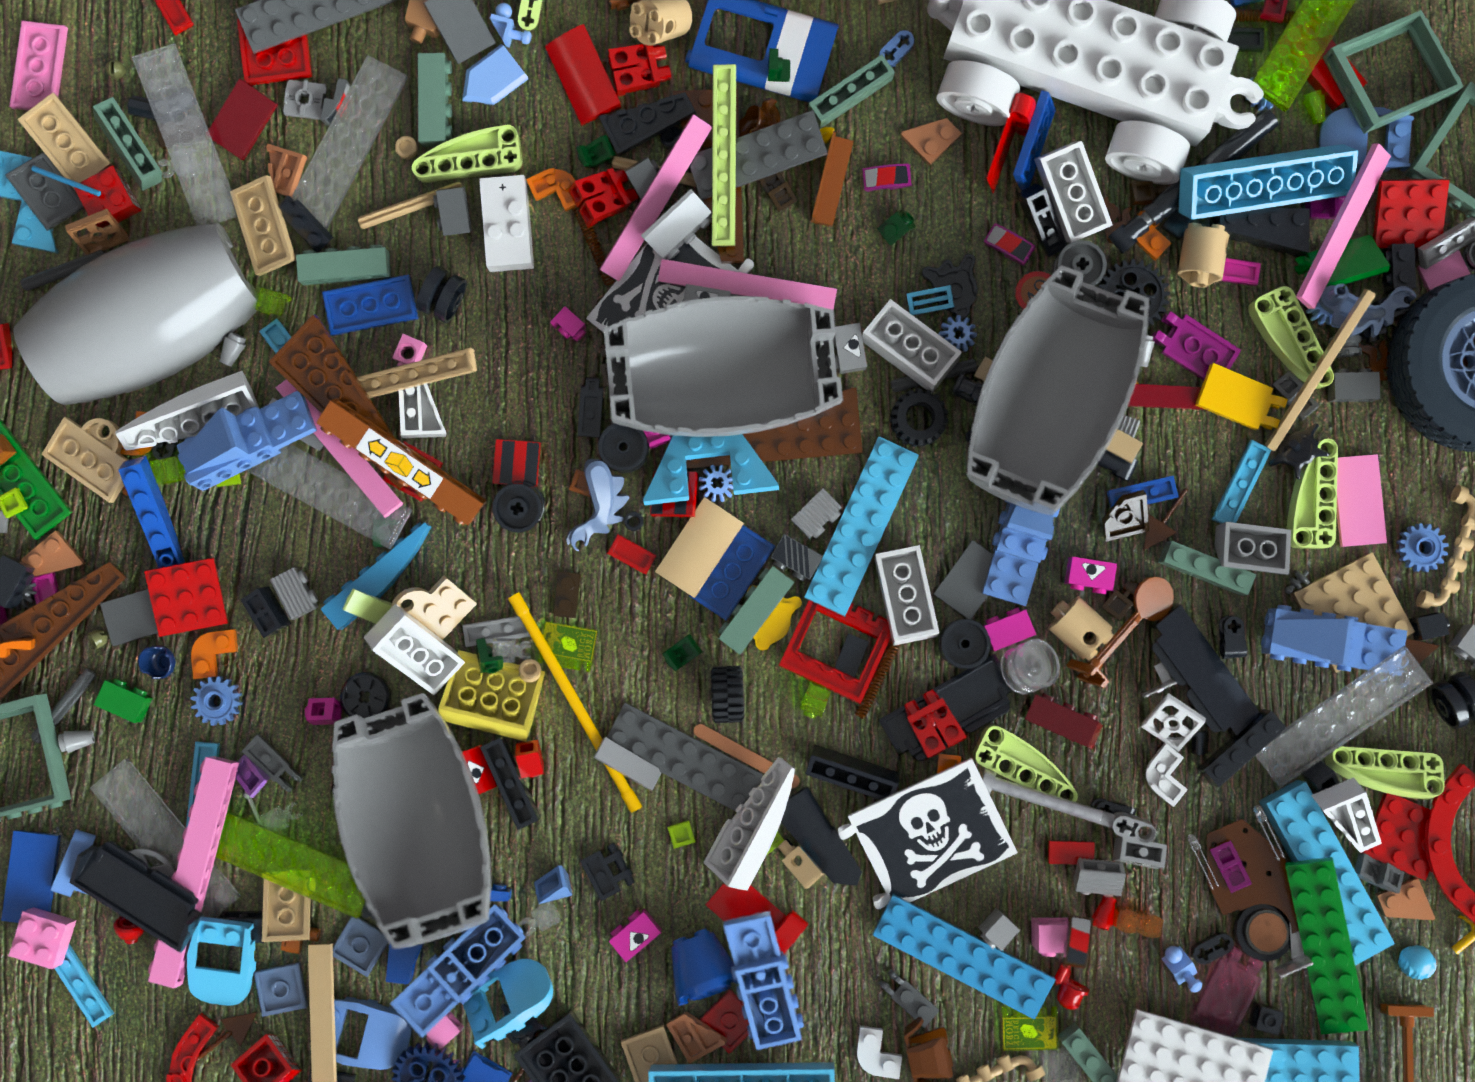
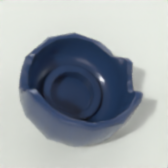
(157, 661)

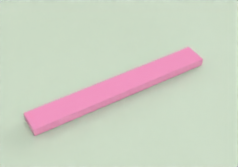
(656, 197)
(1343, 226)
(745, 284)
(355, 466)

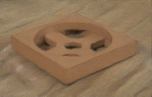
(101, 241)

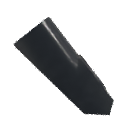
(819, 838)

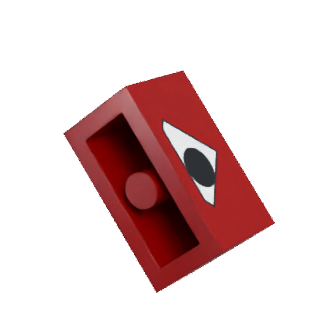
(479, 769)

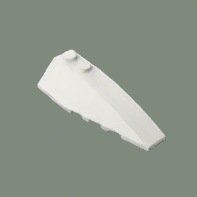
(188, 412)
(749, 834)

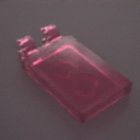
(1227, 994)

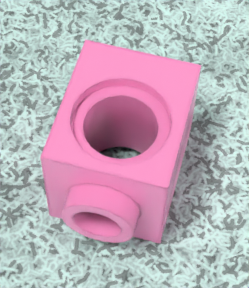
(405, 343)
(444, 1030)

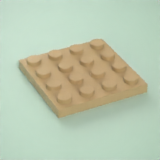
(1358, 592)

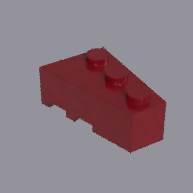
(1064, 720)

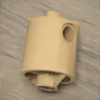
(659, 20)
(1203, 254)
(1074, 621)

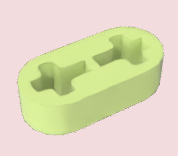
(535, 14)

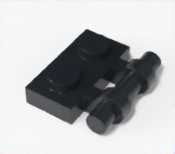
(601, 875)

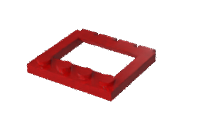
(828, 676)

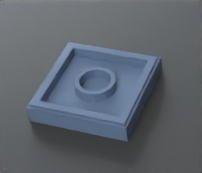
(360, 945)
(281, 989)

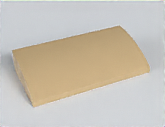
(699, 547)

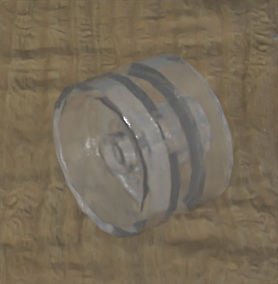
(1030, 666)

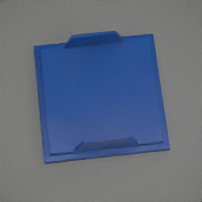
(484, 1070)

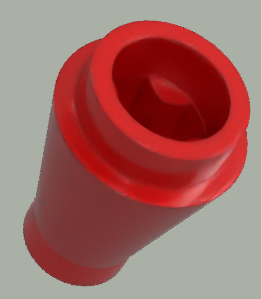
(1104, 913)

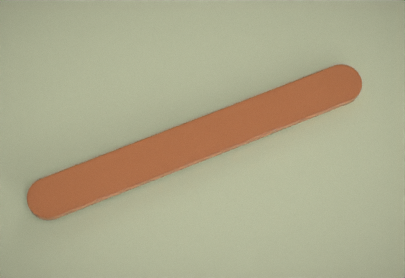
(736, 750)

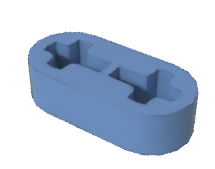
(893, 45)

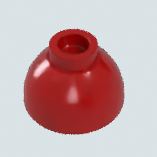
(127, 930)

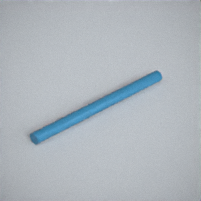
(66, 181)

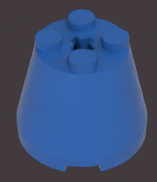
(700, 967)

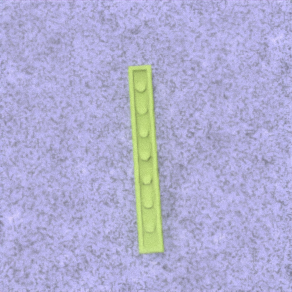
(724, 155)

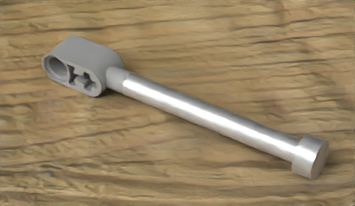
(1072, 808)

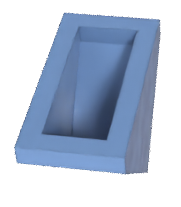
(553, 885)

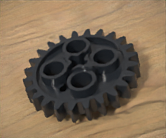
(1141, 277)

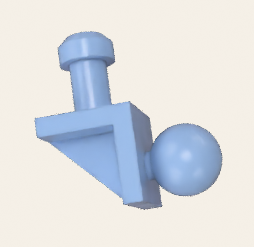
(506, 26)
(1181, 967)

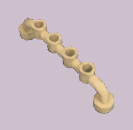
(1455, 564)
(1004, 1065)

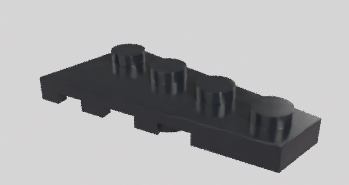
(638, 125)

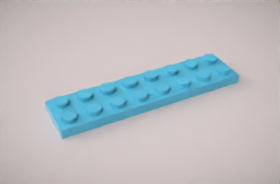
(861, 526)

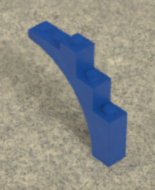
(403, 960)

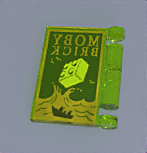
(570, 645)
(1025, 1033)

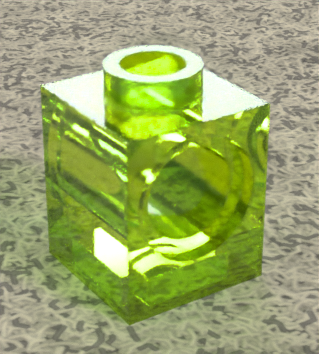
(168, 470)
(814, 701)

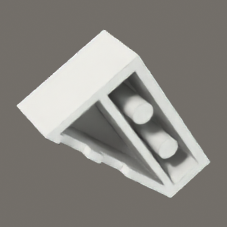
(419, 414)
(1351, 812)

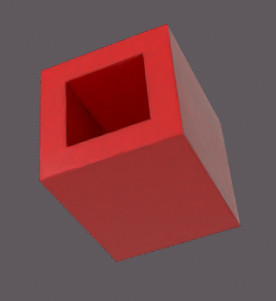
(529, 759)

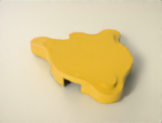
(777, 623)

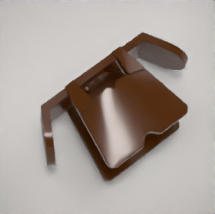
(930, 1057)

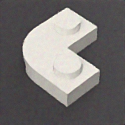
(1159, 775)
(872, 1059)

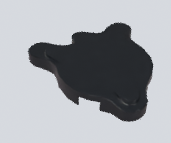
(961, 280)

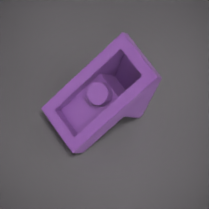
(250, 776)

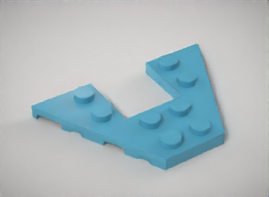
(28, 229)
(671, 478)

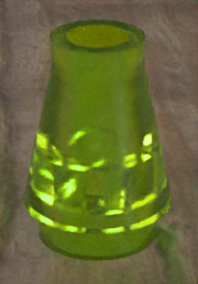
(1315, 106)

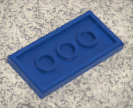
(1034, 140)
(370, 305)
(735, 573)
(30, 873)

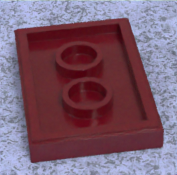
(242, 119)

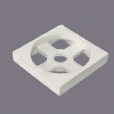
(1183, 711)

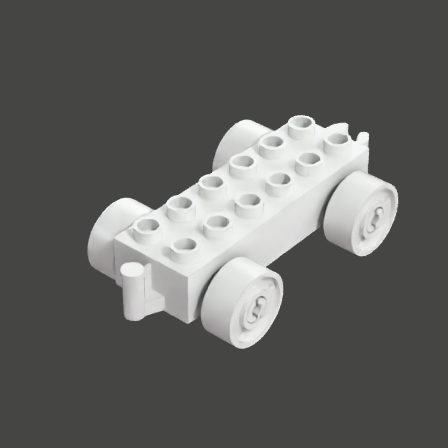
(1153, 73)

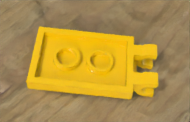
(1239, 398)

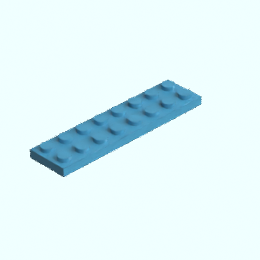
(963, 956)

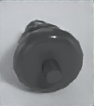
(1295, 583)

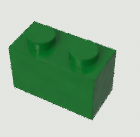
(123, 700)

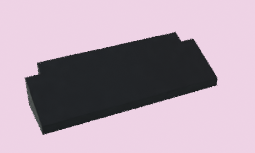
(1196, 664)
(972, 697)
(138, 893)

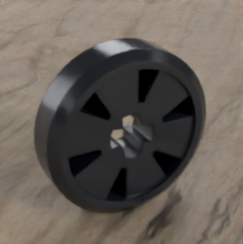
(368, 682)

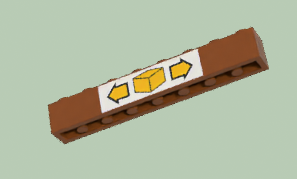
(400, 461)

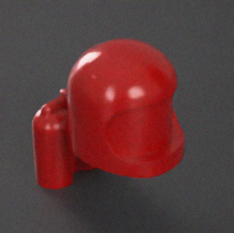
(1070, 992)

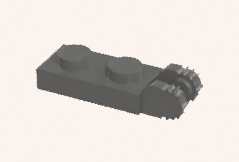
(271, 762)
(910, 999)

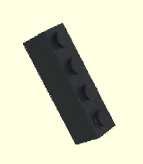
(1241, 748)
(852, 773)
(510, 783)

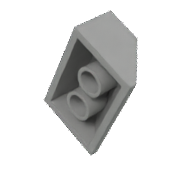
(678, 225)
(1253, 547)

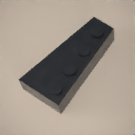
(1273, 228)

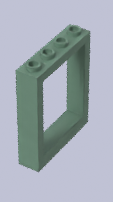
(1427, 45)
(1456, 197)
(52, 753)

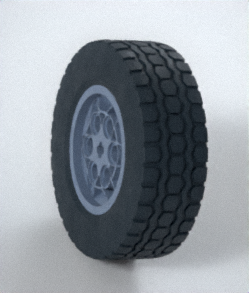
(1428, 365)

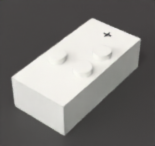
(1073, 191)
(506, 223)
(911, 346)
(906, 595)
(414, 649)

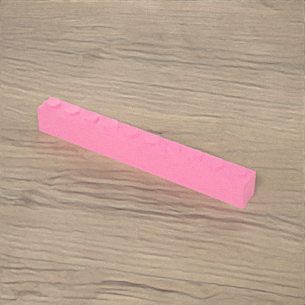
(197, 856)

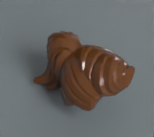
(759, 117)

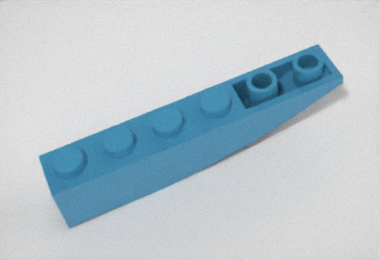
(379, 577)

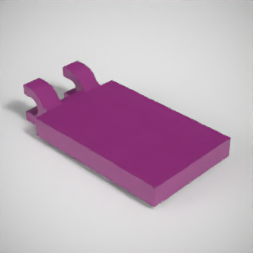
(1194, 345)

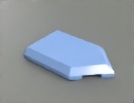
(492, 77)

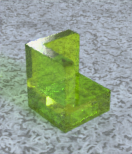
(271, 302)

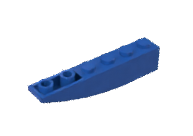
(151, 511)

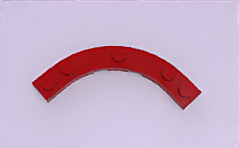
(1438, 841)
(189, 1048)

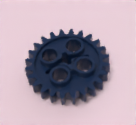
(444, 1069)

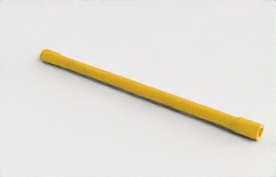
(522, 611)

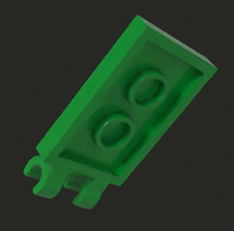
(1358, 261)

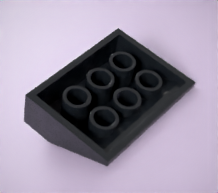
(565, 1054)

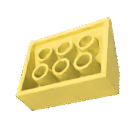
(491, 701)

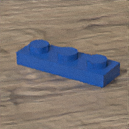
(1156, 490)

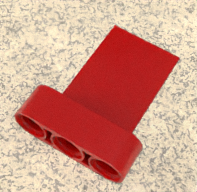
(1019, 122)
(736, 903)

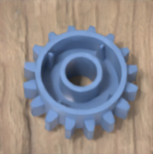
(1432, 544)
(205, 703)

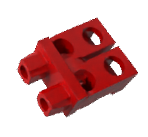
(636, 67)
(602, 195)
(933, 717)

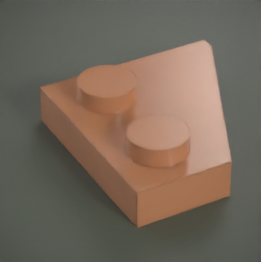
(931, 139)
(285, 169)
(52, 555)
(1409, 903)
(694, 1036)

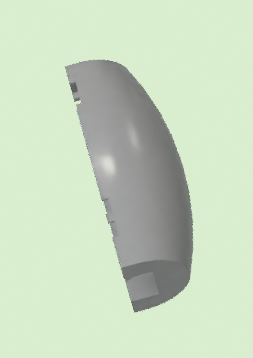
(135, 315)
(722, 366)
(1057, 391)
(411, 823)

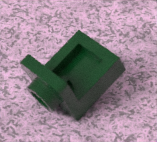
(595, 152)
(896, 226)
(682, 653)

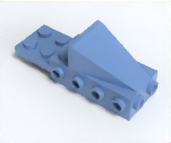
(239, 442)
(1017, 553)
(1327, 639)
(458, 971)
(763, 981)

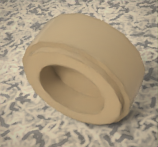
(406, 147)
(529, 670)

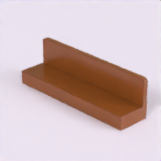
(832, 181)

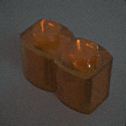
(1140, 921)

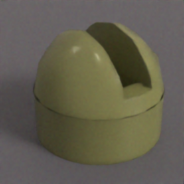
(119, 69)
(97, 638)

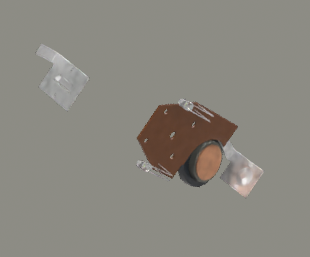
(1267, 911)

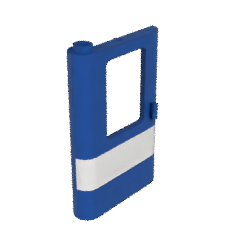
(798, 37)

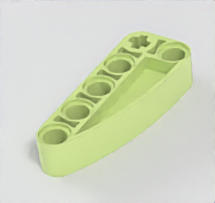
(473, 147)
(1282, 334)
(1307, 503)
(1020, 757)
(1394, 778)

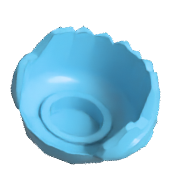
(1417, 962)

